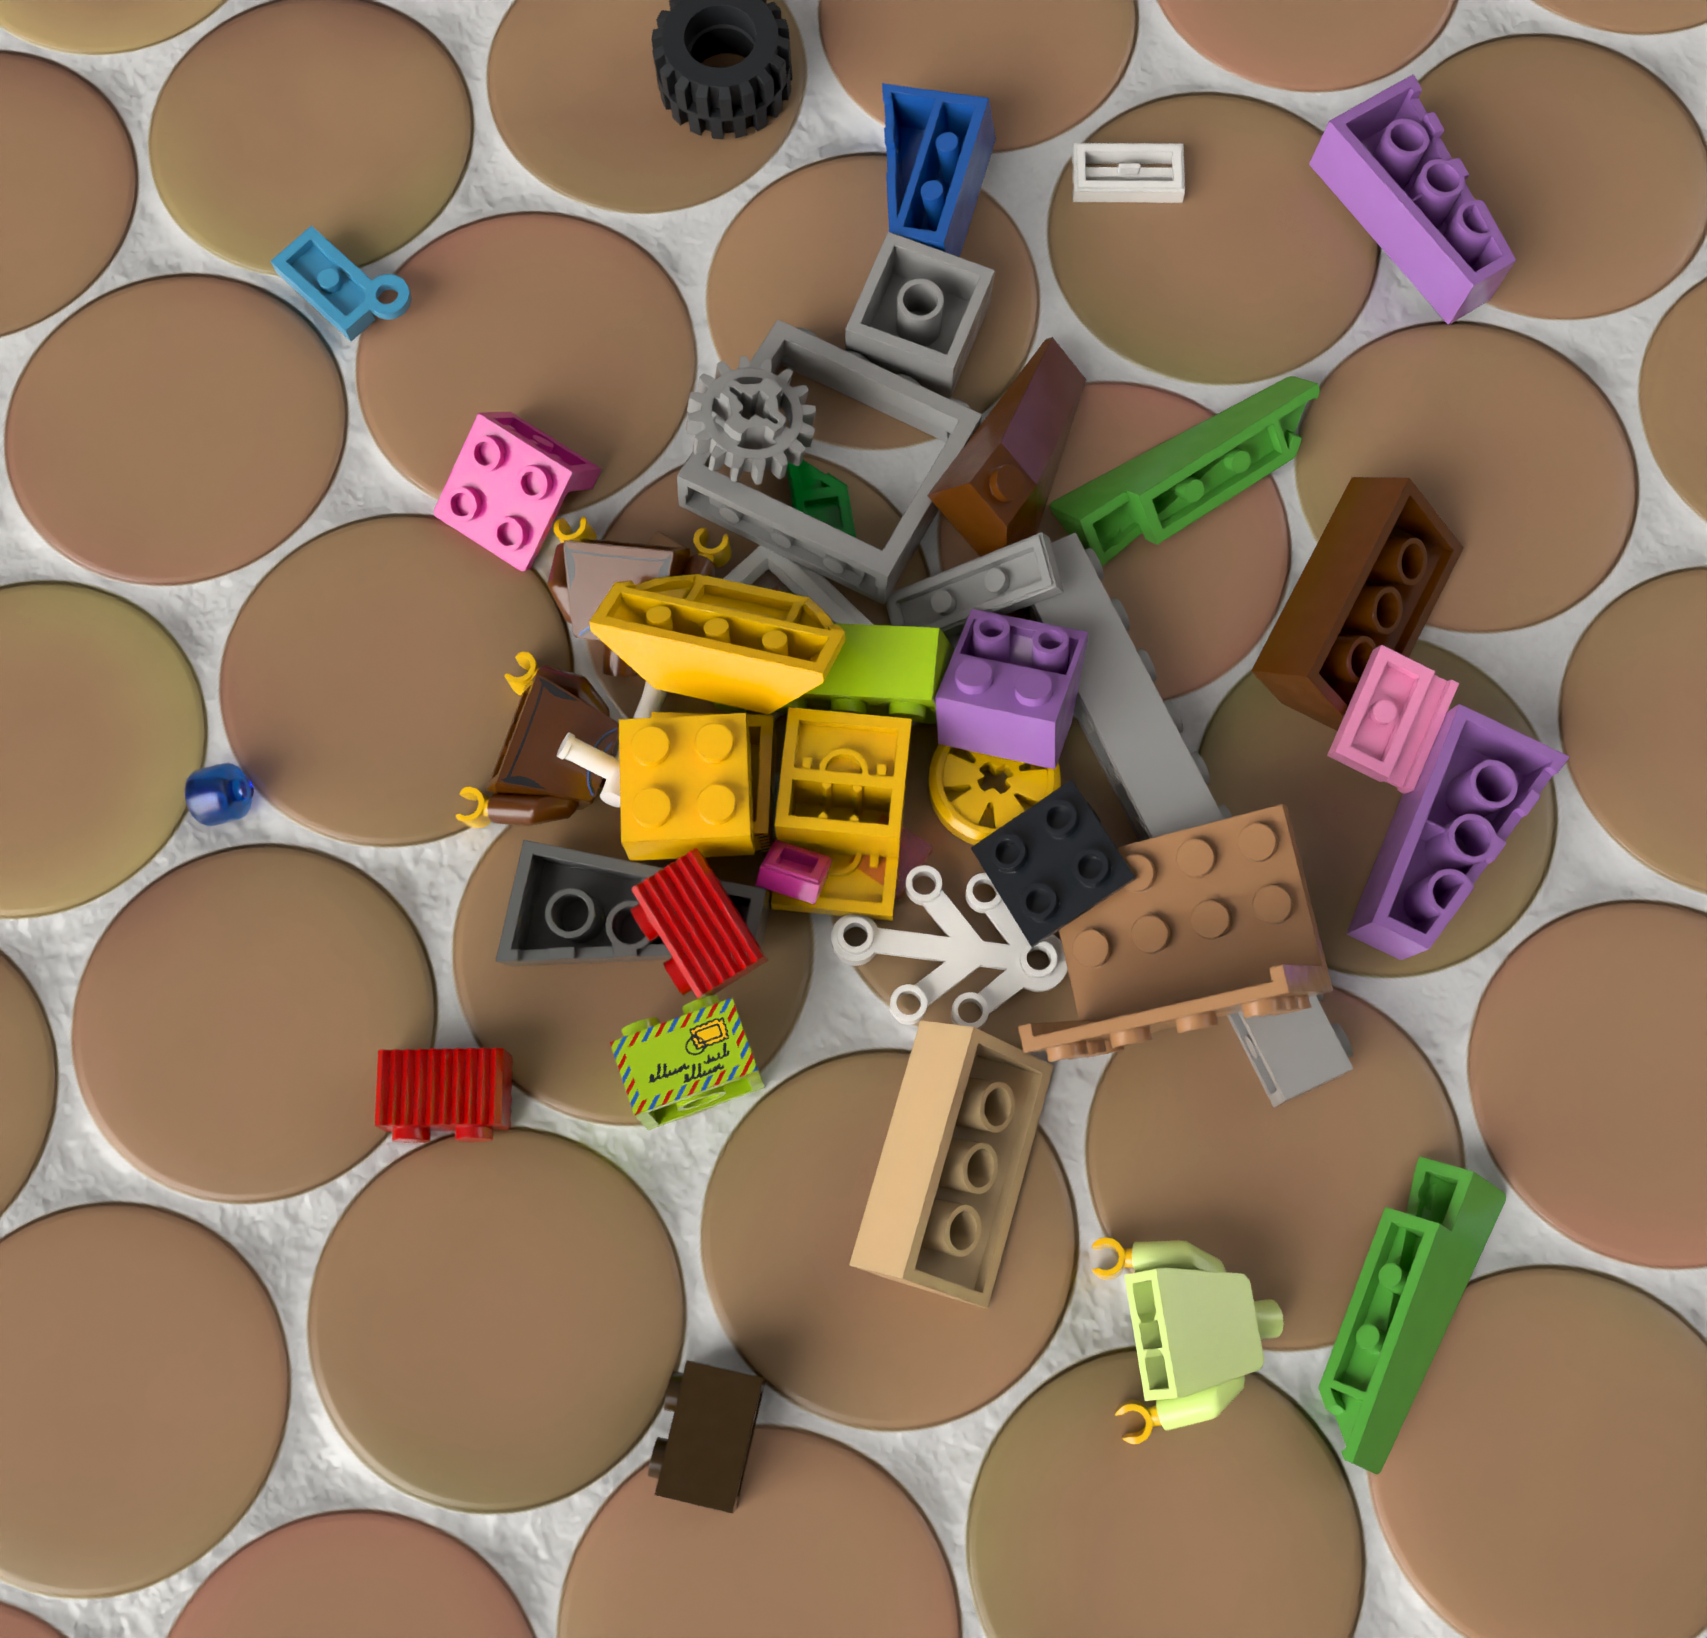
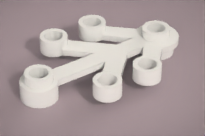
(960, 951)

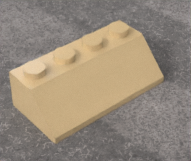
(952, 1163)

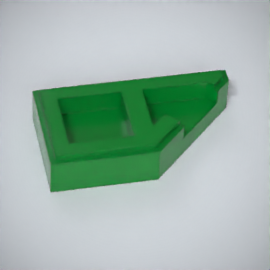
(820, 496)

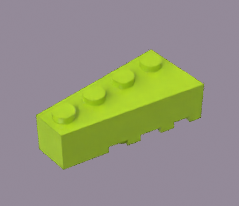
(881, 674)

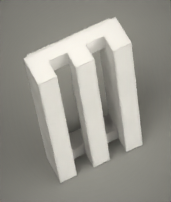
(1128, 180)

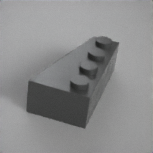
(578, 911)

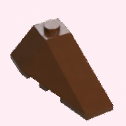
(1009, 464)

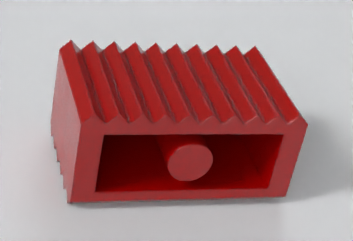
(697, 926)
(443, 1092)

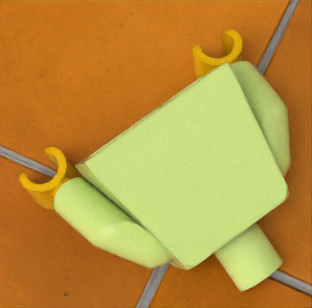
(1191, 1331)

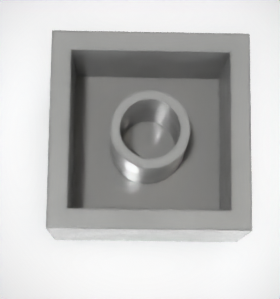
(920, 312)

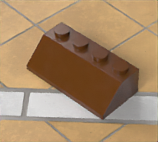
(1361, 589)

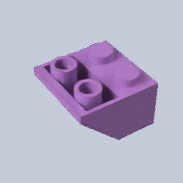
(1011, 688)

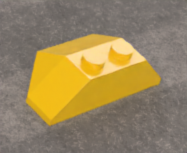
(719, 639)

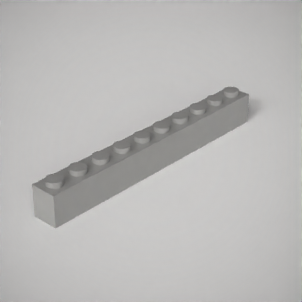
(1167, 792)

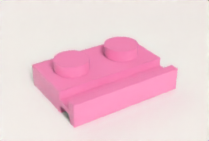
(1393, 719)

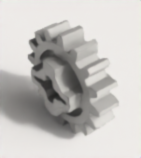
(749, 412)

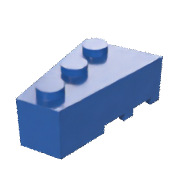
(935, 163)

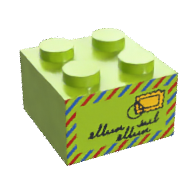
(686, 1062)

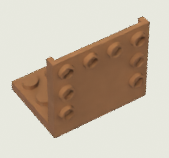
(1198, 936)

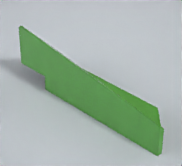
(1188, 473)
(1405, 1305)

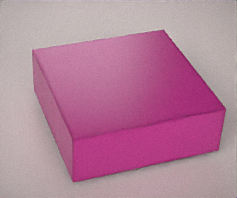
(794, 871)

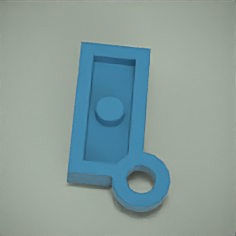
(338, 285)

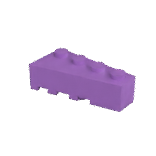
(1414, 199)
(1450, 829)

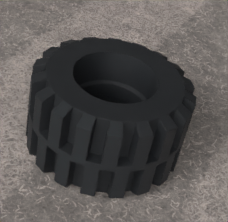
(728, 96)

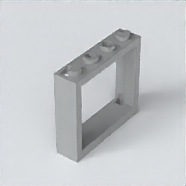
(800, 535)

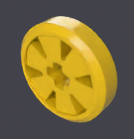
(977, 813)

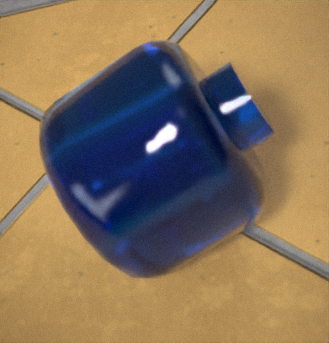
(218, 794)

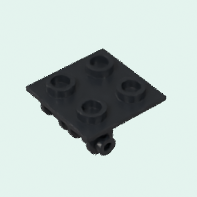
(1053, 863)

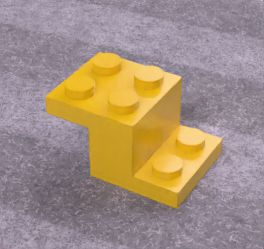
(832, 791)

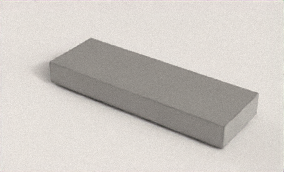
(991, 583)

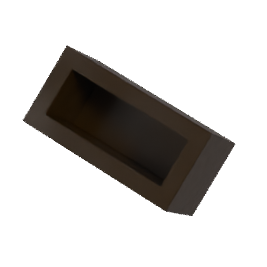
(708, 1436)

